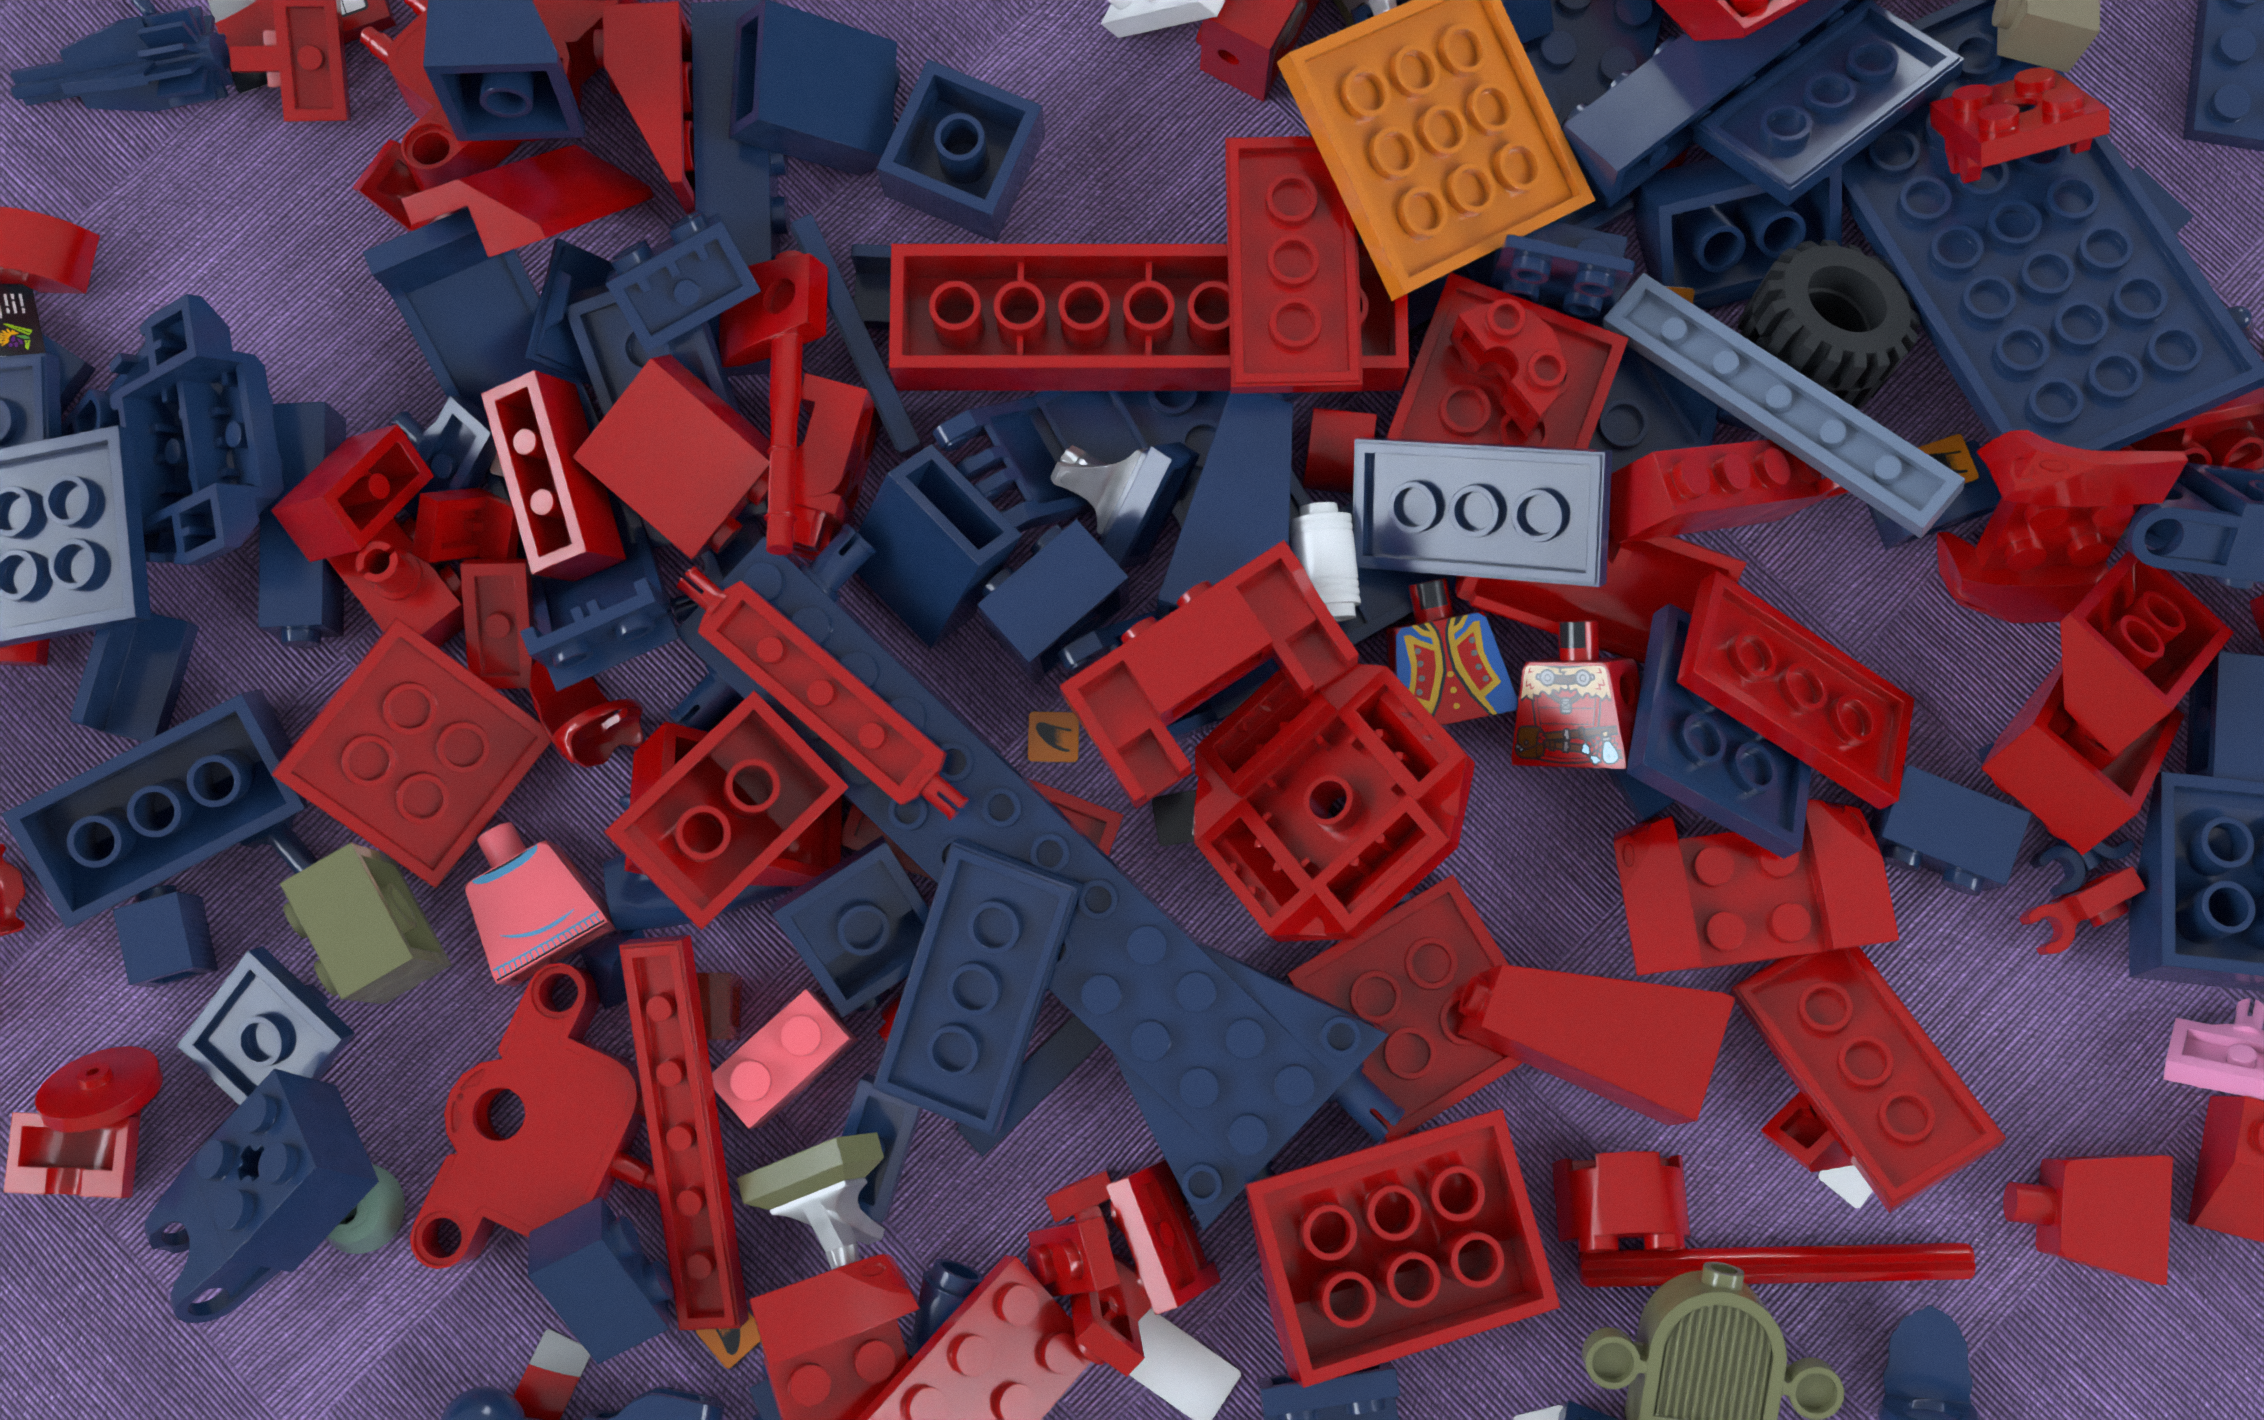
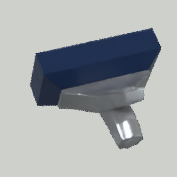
(1129, 496)

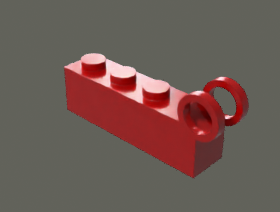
(1711, 490)

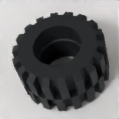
(1833, 318)

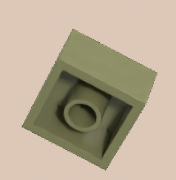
(363, 925)

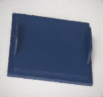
(570, 278)

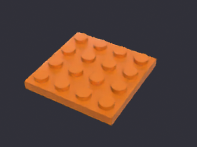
(1435, 135)

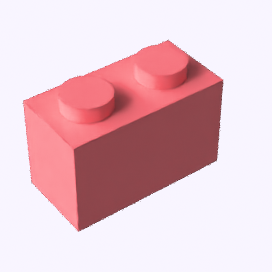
(782, 1059)

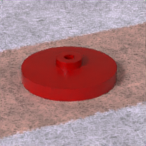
(99, 1089)

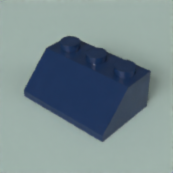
(1722, 232)

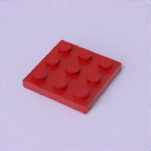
(1457, 405)
(413, 753)
(1410, 980)

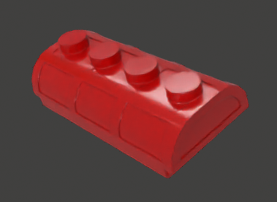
(1638, 583)

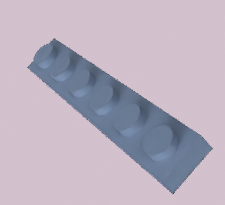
(1785, 406)

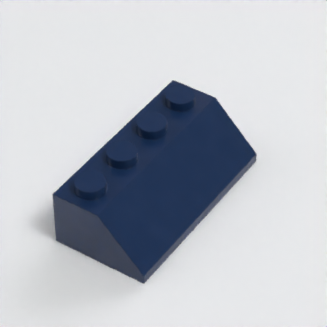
(157, 808)

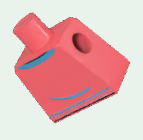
(532, 906)

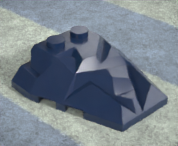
(198, 431)

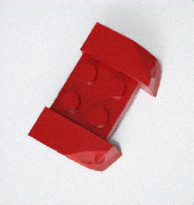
(2052, 525)
(1738, 903)
(834, 1338)

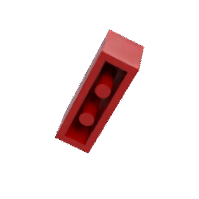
(555, 499)

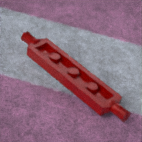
(822, 693)

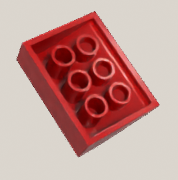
(1399, 1248)

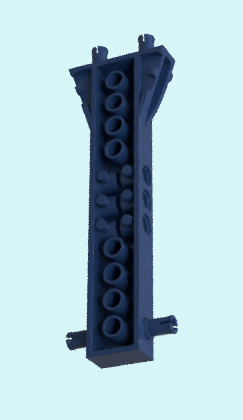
(1205, 1041)

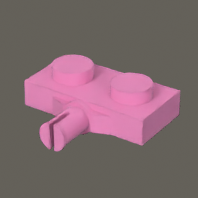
(2220, 1055)

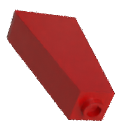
(1608, 1035)

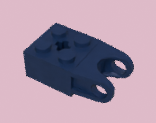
(2205, 526)
(261, 1193)

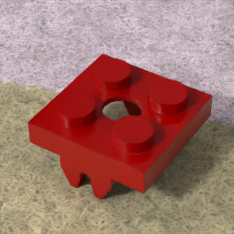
(1986, 128)

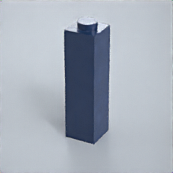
(299, 597)

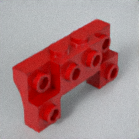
(1197, 652)

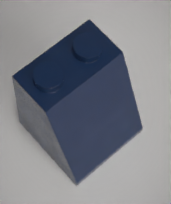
(498, 72)

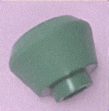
(375, 1220)

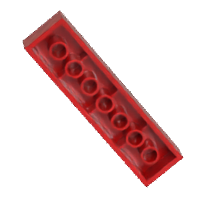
(1090, 318)

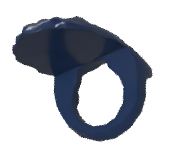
(1927, 1370)

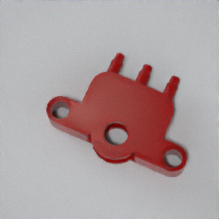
(432, 138)
(574, 1135)

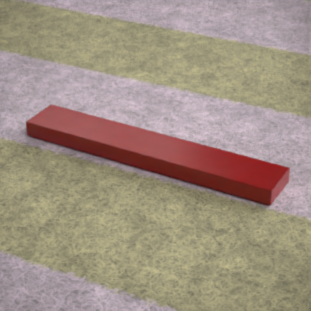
(684, 1132)

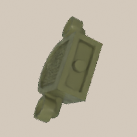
(1709, 1355)

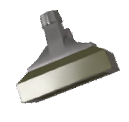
(822, 1191)

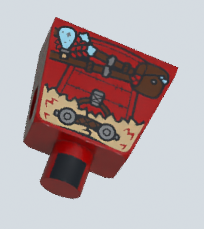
(1576, 705)

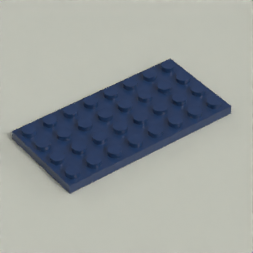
(2046, 276)

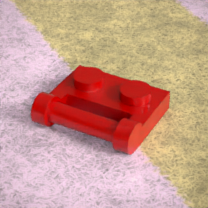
(1160, 1237)

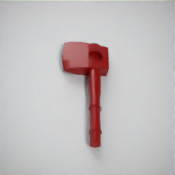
(776, 326)

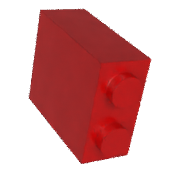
(679, 457)

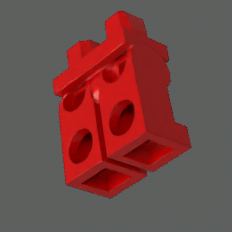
(831, 460)

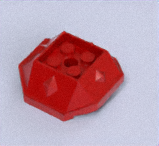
(1284, 763)

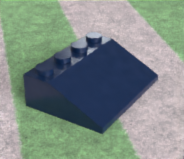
(2201, 883)

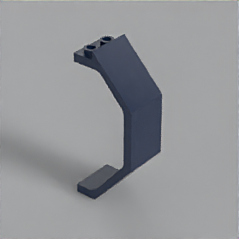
(475, 331)

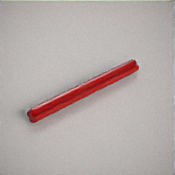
(1784, 1264)

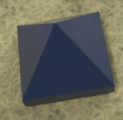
(605, 967)

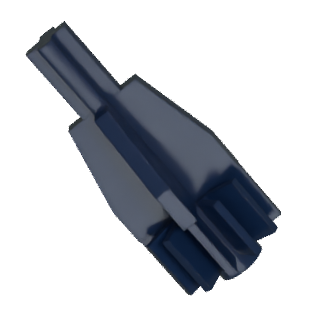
(136, 65)

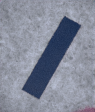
(1038, 1078)

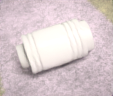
(1326, 550)

